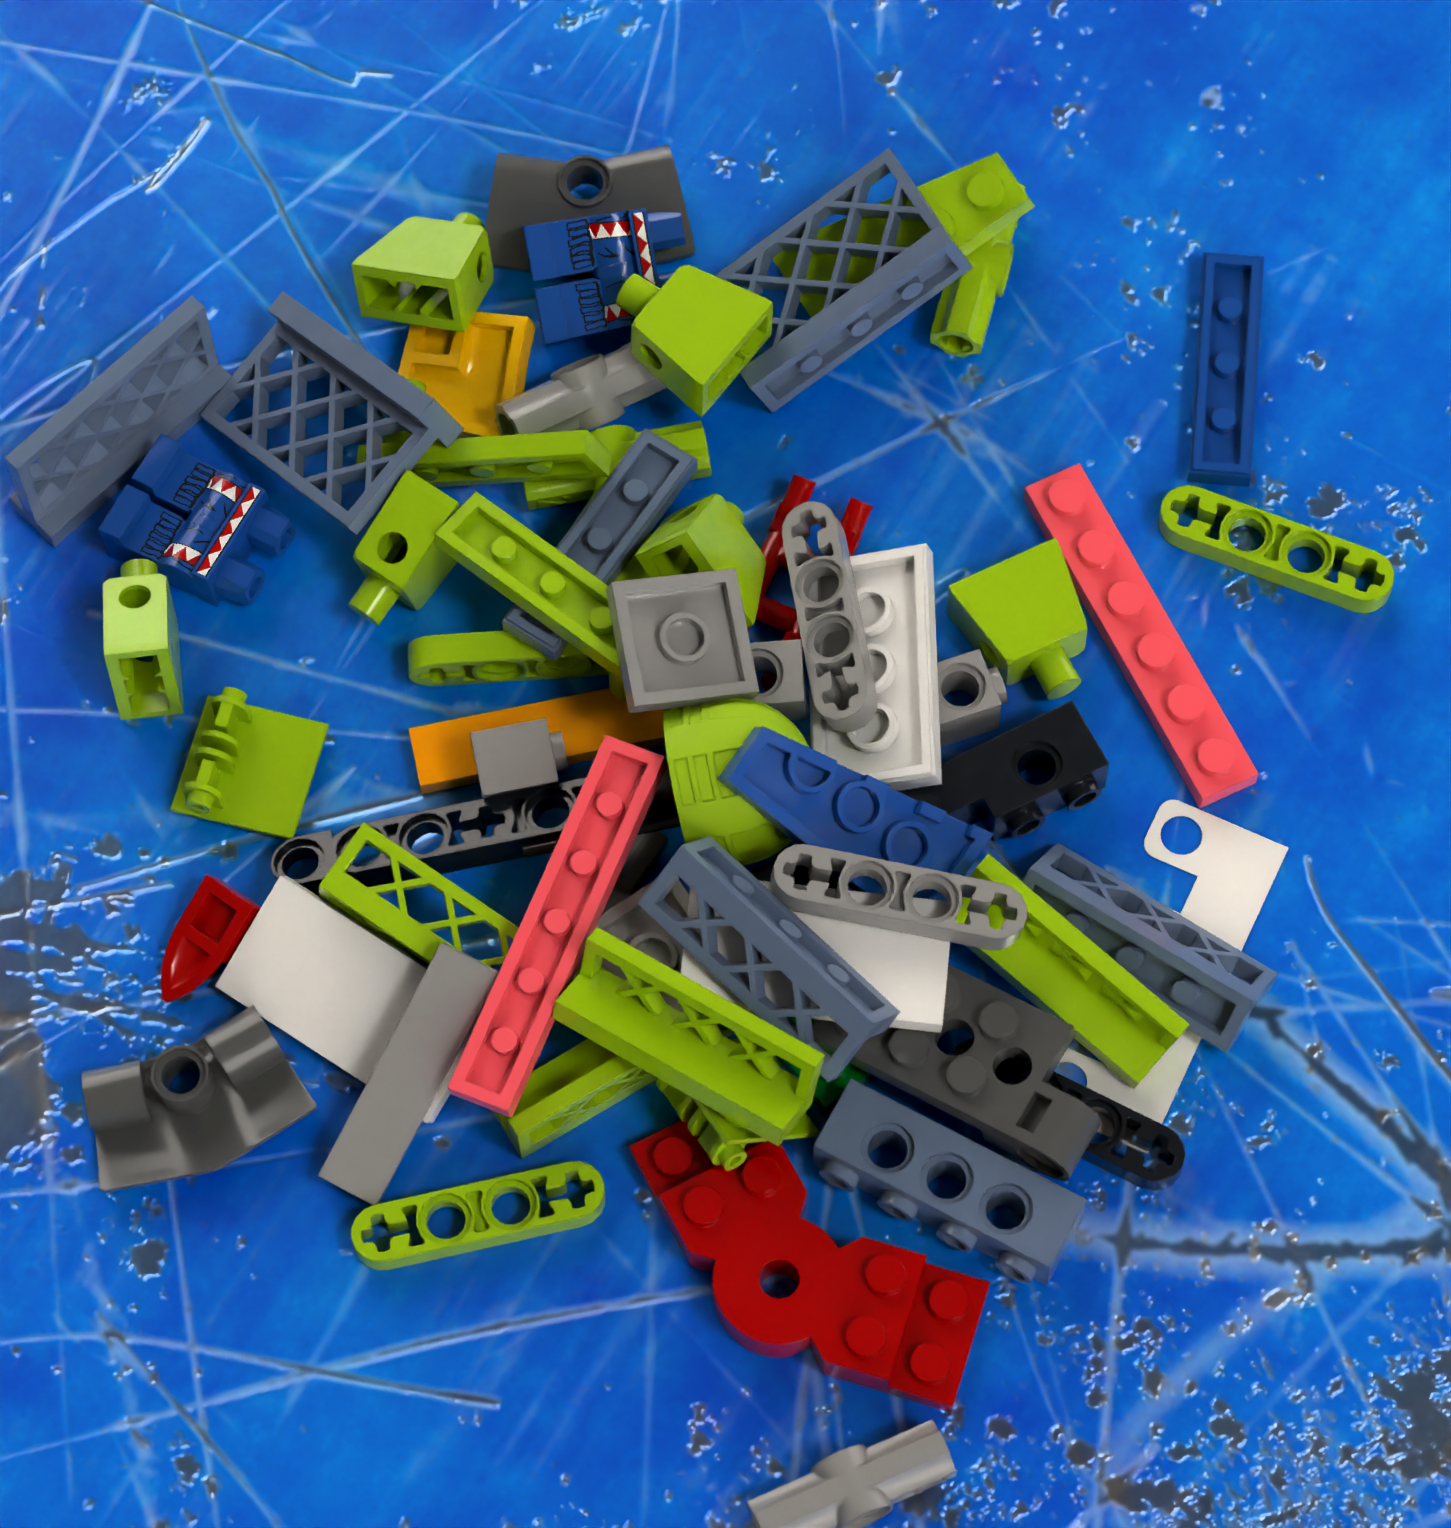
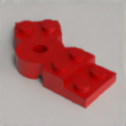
(862, 1308)

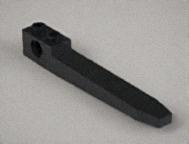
(987, 782)

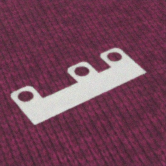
(1230, 888)

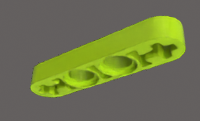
(1279, 538)
(490, 659)
(480, 1226)

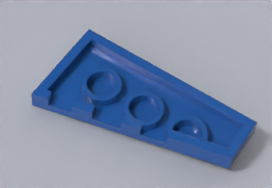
(847, 811)

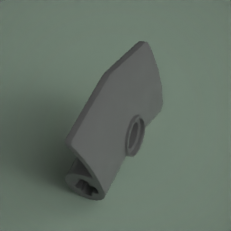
(539, 190)
(162, 1136)

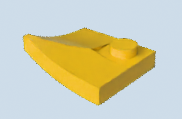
(471, 368)

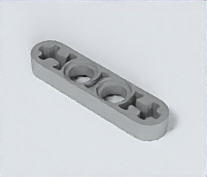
(826, 616)
(896, 908)

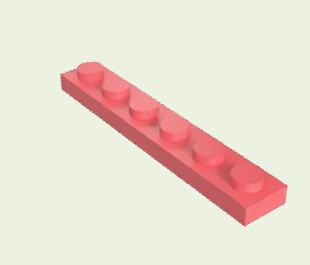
(1141, 637)
(557, 926)

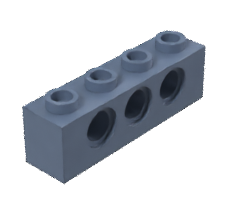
(871, 1120)

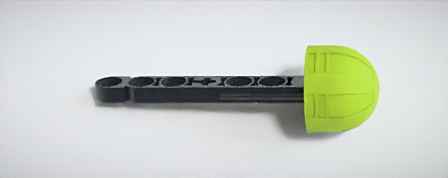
(690, 796)

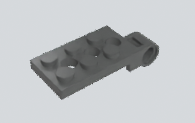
(1024, 1119)

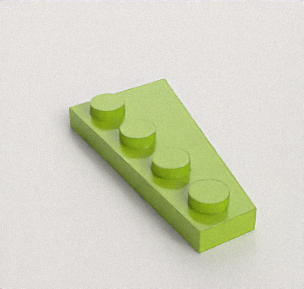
(969, 202)

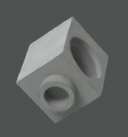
(785, 662)
(969, 674)
(517, 757)

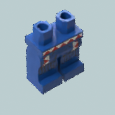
(609, 247)
(195, 525)

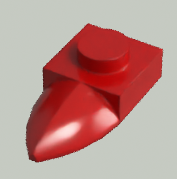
(205, 937)

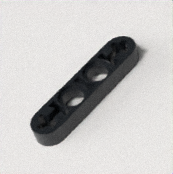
(1102, 1155)

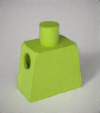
(426, 273)
(695, 331)
(705, 539)
(401, 549)
(1024, 618)
(142, 623)

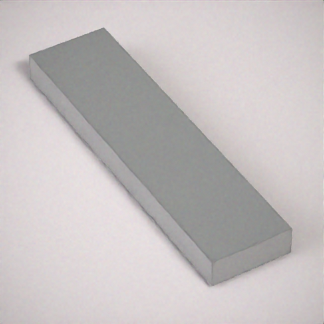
(409, 1074)

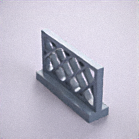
(851, 312)
(367, 382)
(94, 459)

